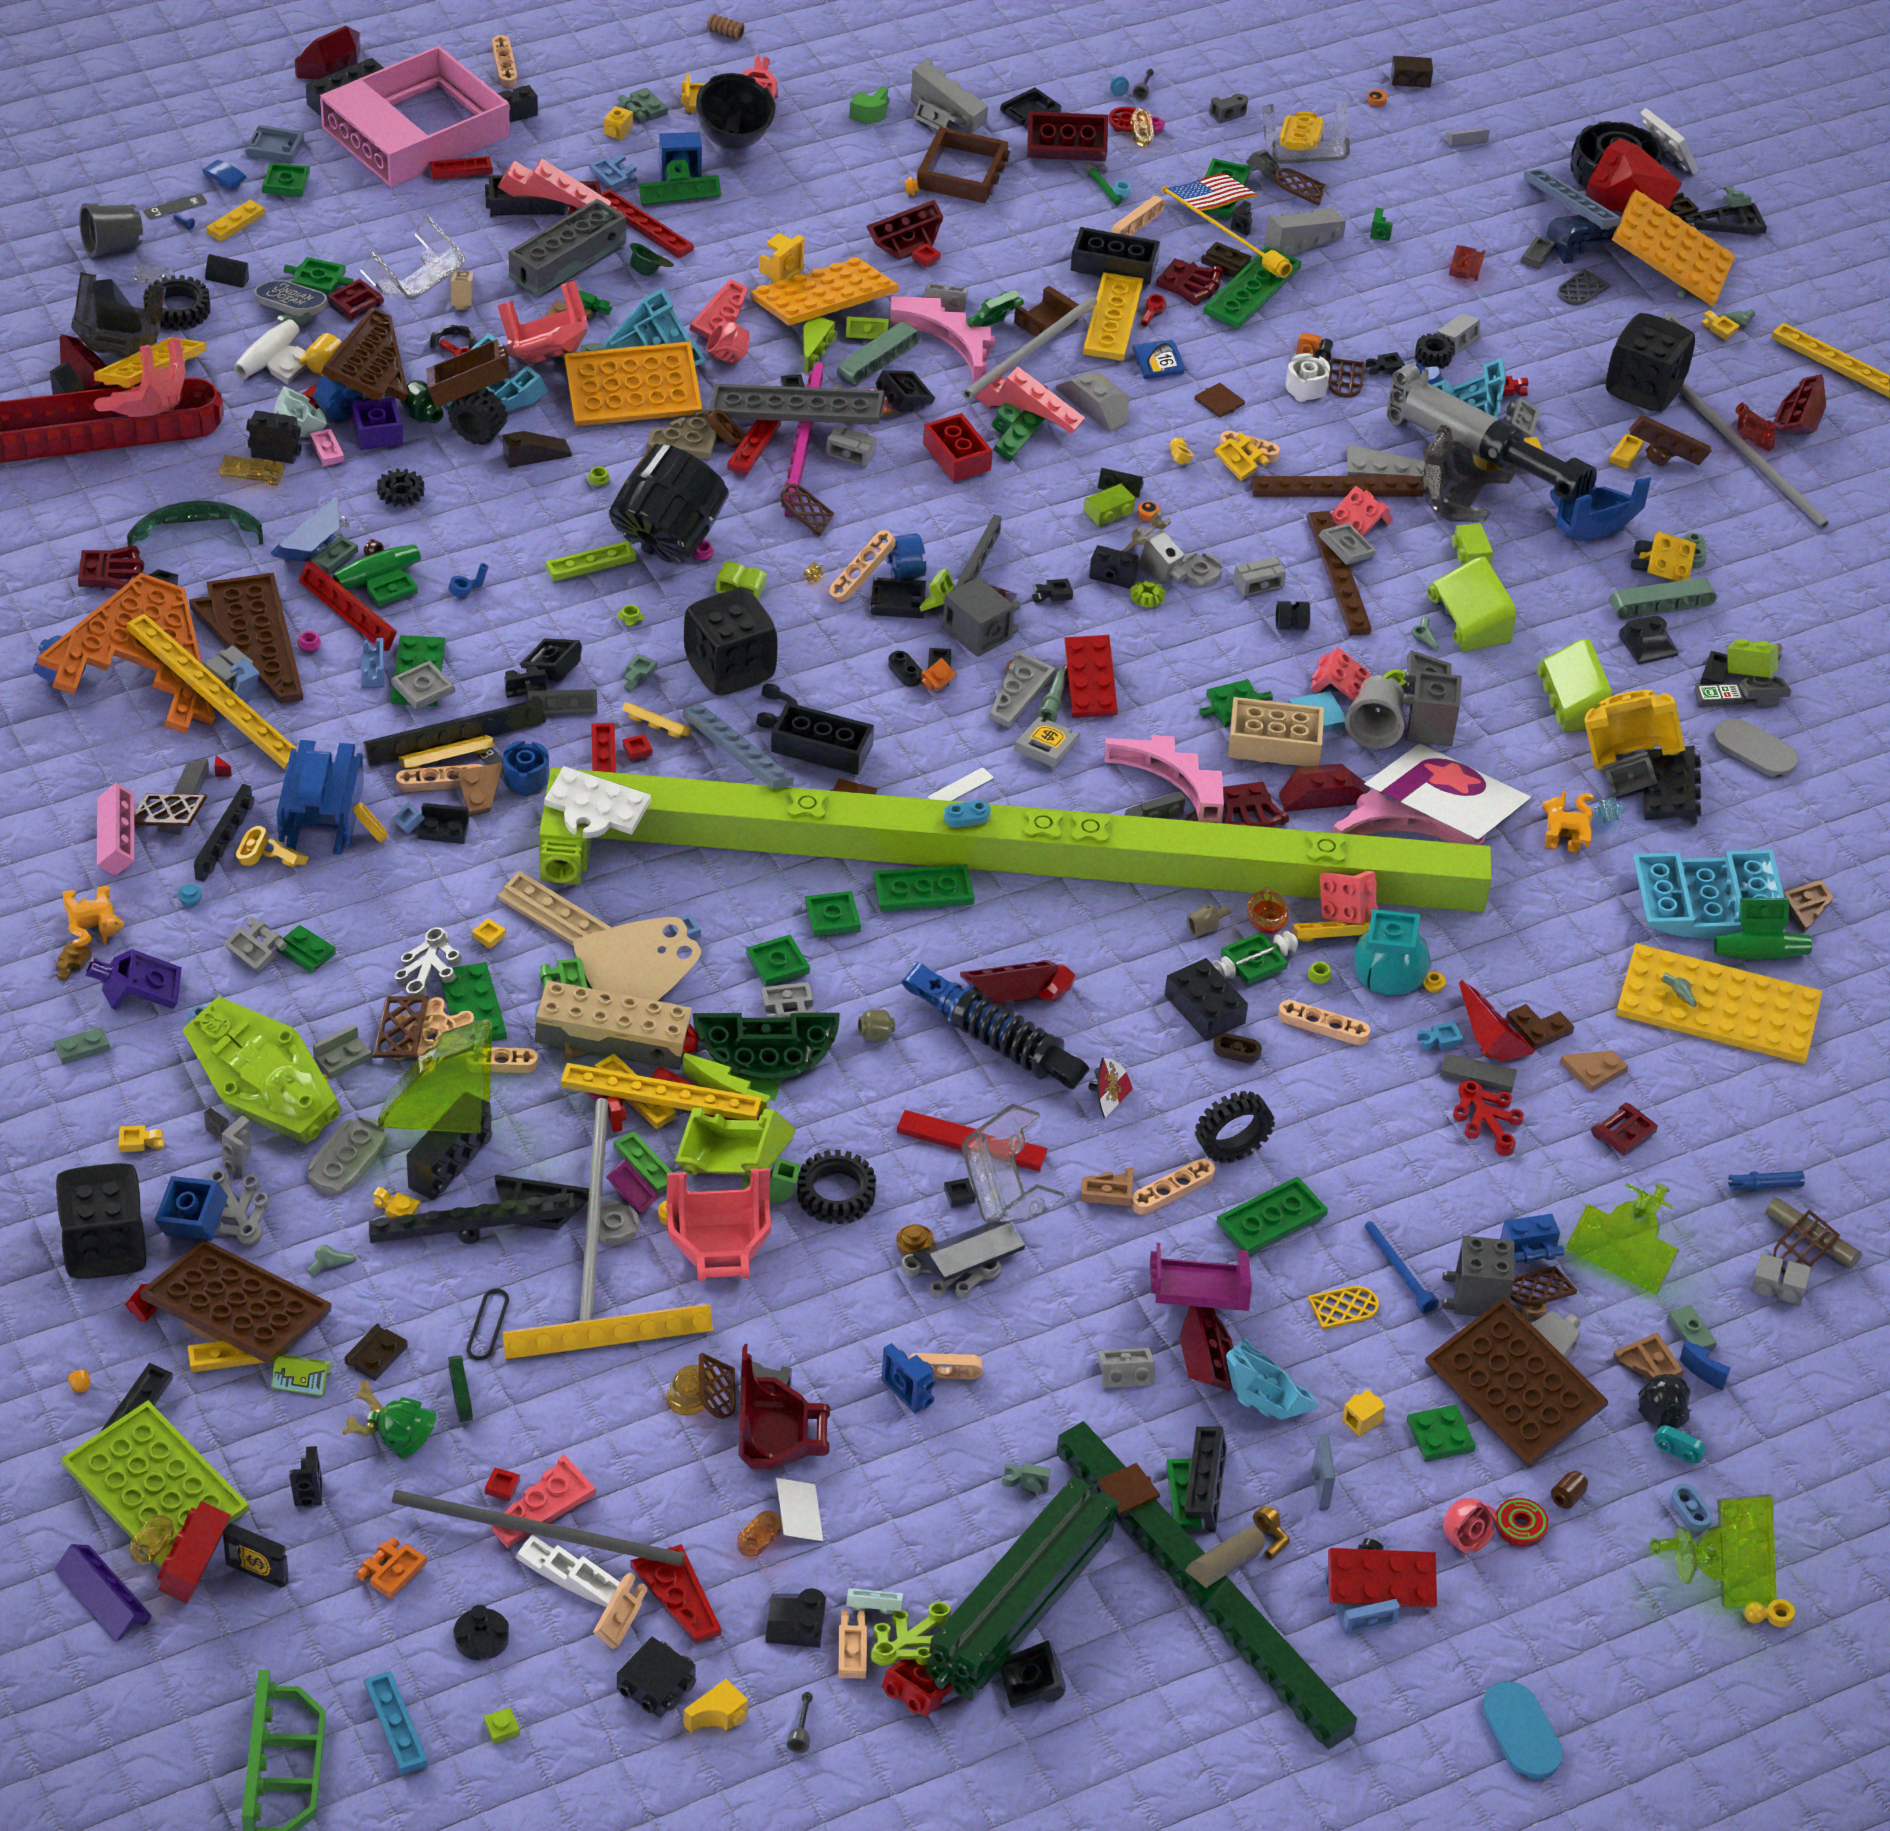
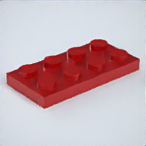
(1090, 676)
(1381, 1576)

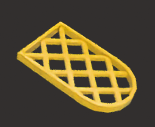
(1348, 1290)

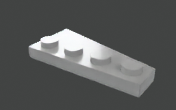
(1371, 462)
(1022, 684)

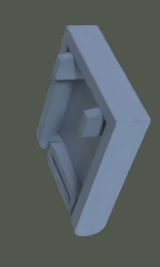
(273, 144)

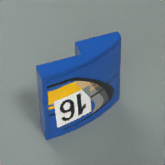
(1158, 359)

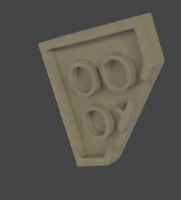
(687, 434)

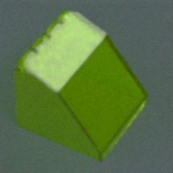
(444, 1084)

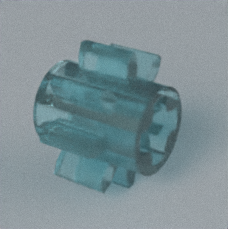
(1609, 810)

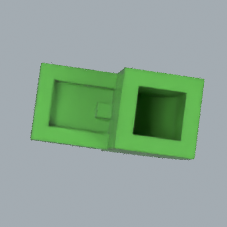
(870, 108)
(782, 1180)

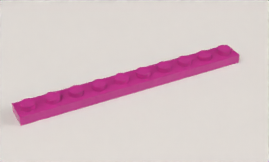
(801, 445)

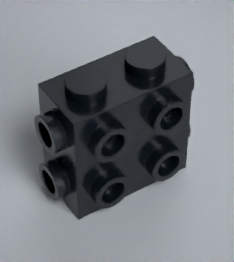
(274, 437)
(656, 1677)

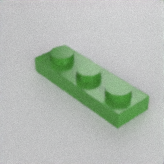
(643, 1160)

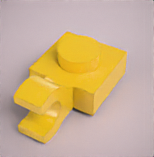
(1720, 326)
(290, 856)
(136, 1137)
(396, 1205)

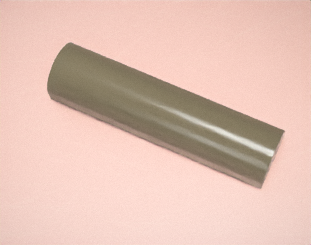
(1789, 1216)
(1227, 1556)

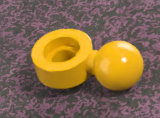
(1180, 452)
(1756, 1612)

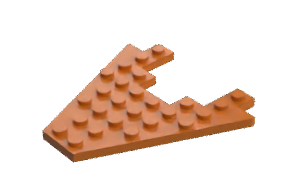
(105, 636)

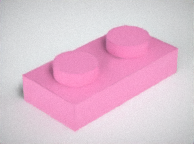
(327, 447)

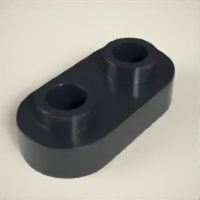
(905, 668)

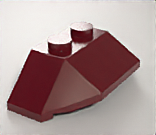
(329, 54)
(907, 229)
(82, 361)
(1802, 407)
(1321, 788)
(1011, 981)
(1205, 1347)

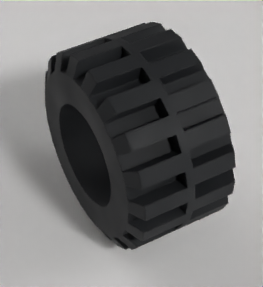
(478, 416)

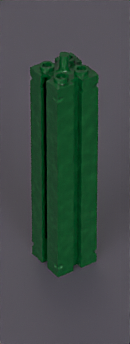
(1021, 1588)

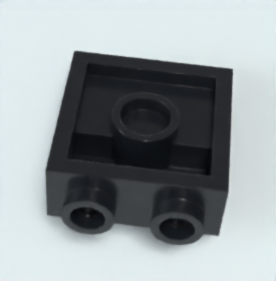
(903, 389)

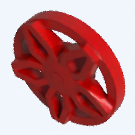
(1121, 119)

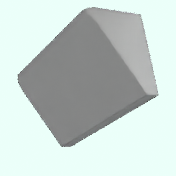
(1467, 136)

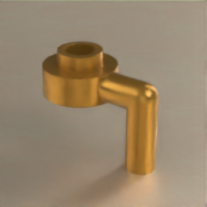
(1269, 1522)

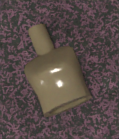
(1206, 919)

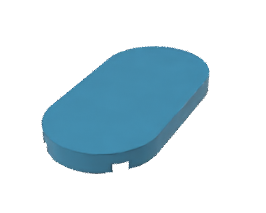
(1522, 1730)

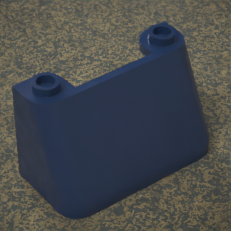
(1575, 232)

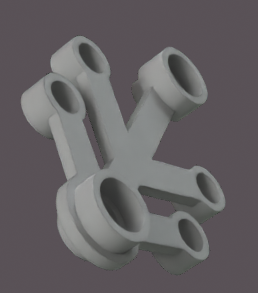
(434, 940)
(238, 1210)
(912, 1268)

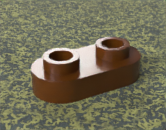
(725, 428)

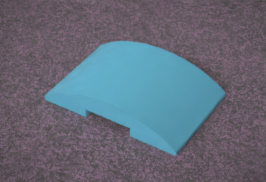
(1703, 894)

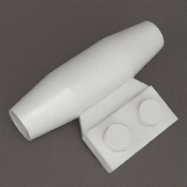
(275, 352)

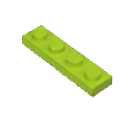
(590, 561)

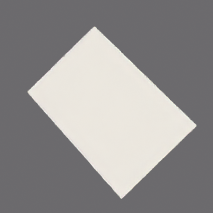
(799, 1509)

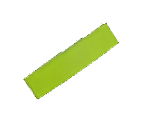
(719, 1077)

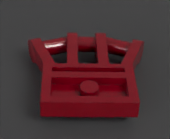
(1188, 278)
(106, 567)
(1254, 798)

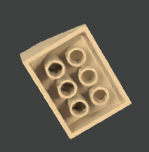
(1276, 732)

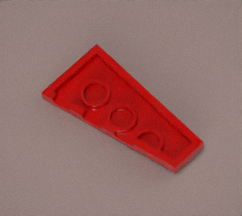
(680, 1595)

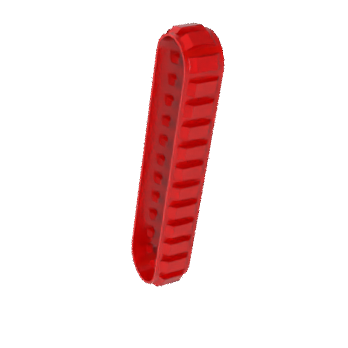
(101, 434)

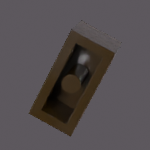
(1411, 71)

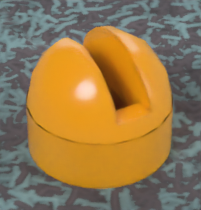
(79, 1381)

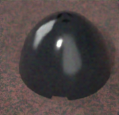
(734, 110)

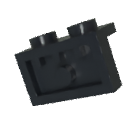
(444, 823)
(307, 1481)

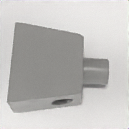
(1162, 558)
(1560, 1332)

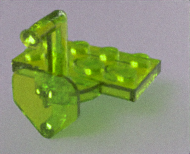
(1627, 1242)
(1740, 1554)

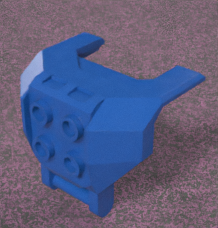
(1601, 512)

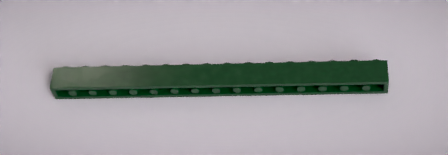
(1221, 1601)

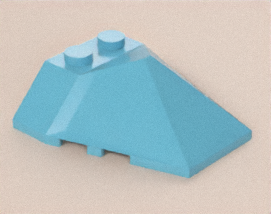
(652, 324)
(1481, 392)

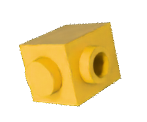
(618, 123)
(1363, 1412)

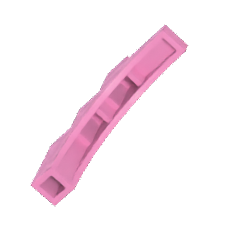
(951, 327)
(1181, 769)
(1379, 814)

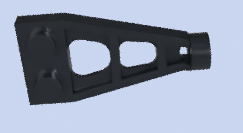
(1748, 215)

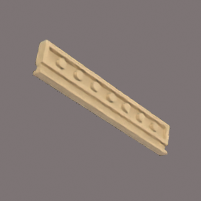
(549, 909)

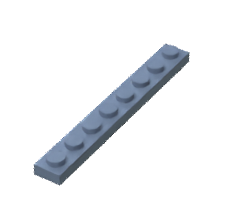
(1572, 198)
(737, 746)

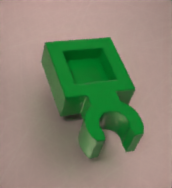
(592, 303)

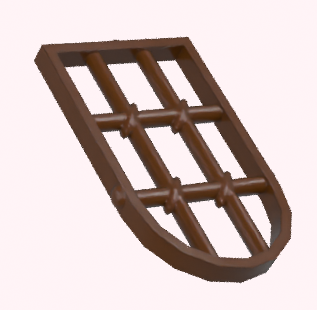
(1349, 362)
(1815, 1241)

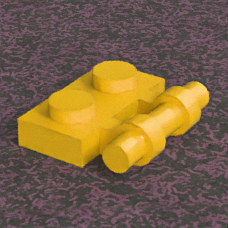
(1237, 460)

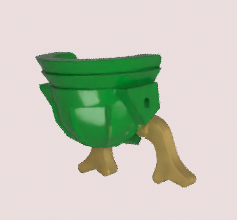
(399, 1423)

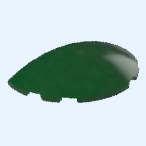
(767, 1045)

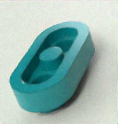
(1679, 1444)

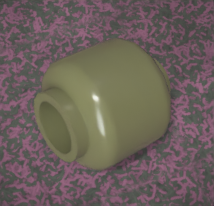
(875, 1025)

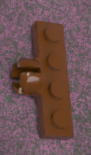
(1668, 442)

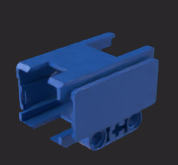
(320, 792)

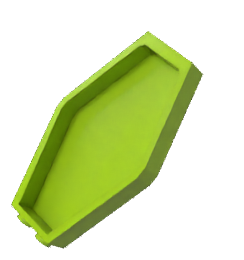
(262, 1070)

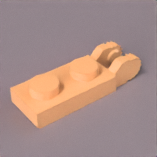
(620, 1612)
(852, 1647)

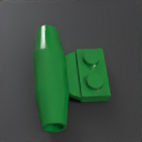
(382, 574)
(1763, 933)

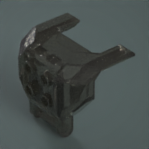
(114, 326)
(1454, 480)

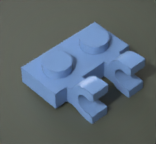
(613, 172)

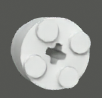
(1307, 377)

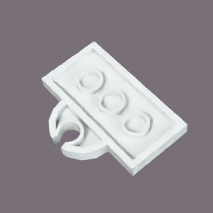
(596, 803)

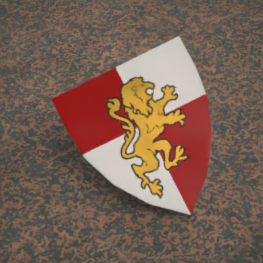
(1111, 1085)

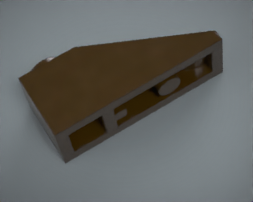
(530, 448)

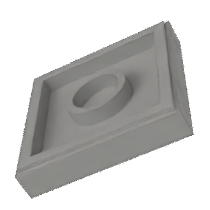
(1347, 543)
(423, 685)

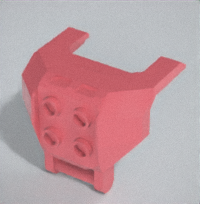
(548, 335)
(158, 389)
(719, 1226)

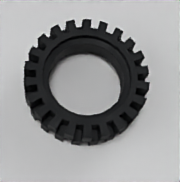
(189, 315)
(1224, 1113)
(832, 1209)

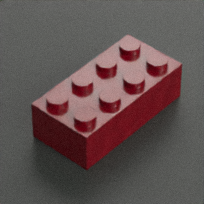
(1067, 136)

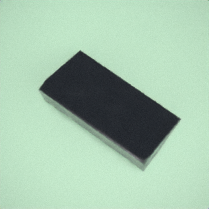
(227, 271)

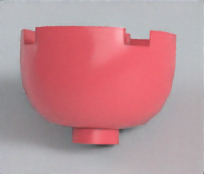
(1469, 1524)

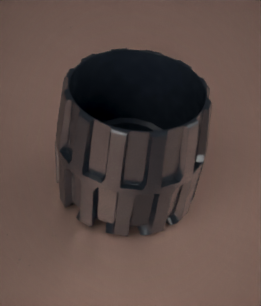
(669, 503)

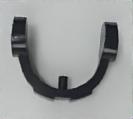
(452, 329)
(772, 692)

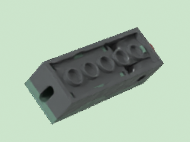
(567, 247)

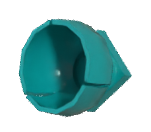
(1392, 954)

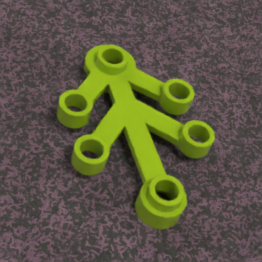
(889, 1652)

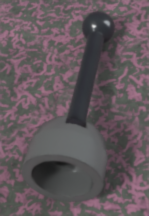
(1141, 89)
(799, 1739)

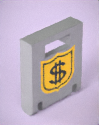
(1049, 736)

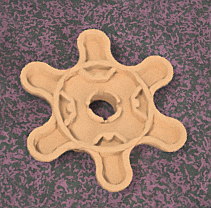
(435, 1023)

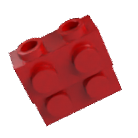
(914, 1687)

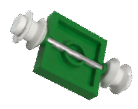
(1256, 957)

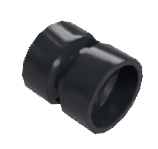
(1292, 615)

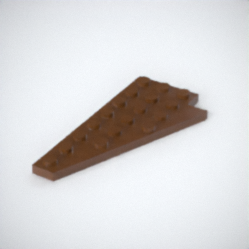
(370, 359)
(251, 618)

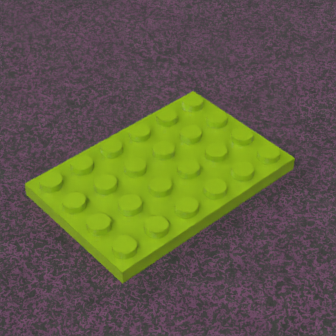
(149, 1470)

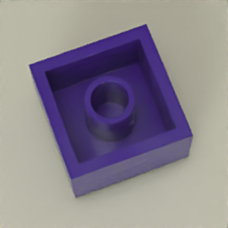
(377, 423)

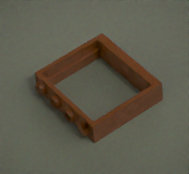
(958, 186)
(467, 372)

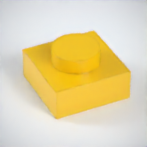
(489, 933)

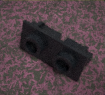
(1111, 478)

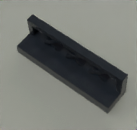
(1206, 1475)

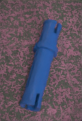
(1766, 1180)

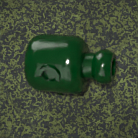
(420, 403)

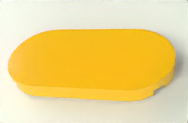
(1301, 131)

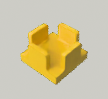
(787, 259)

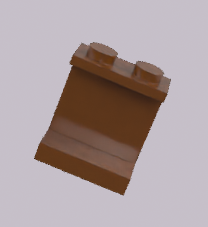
(1050, 310)

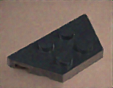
(521, 1189)

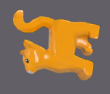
(1568, 824)
(91, 914)

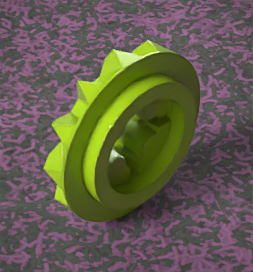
(1146, 599)

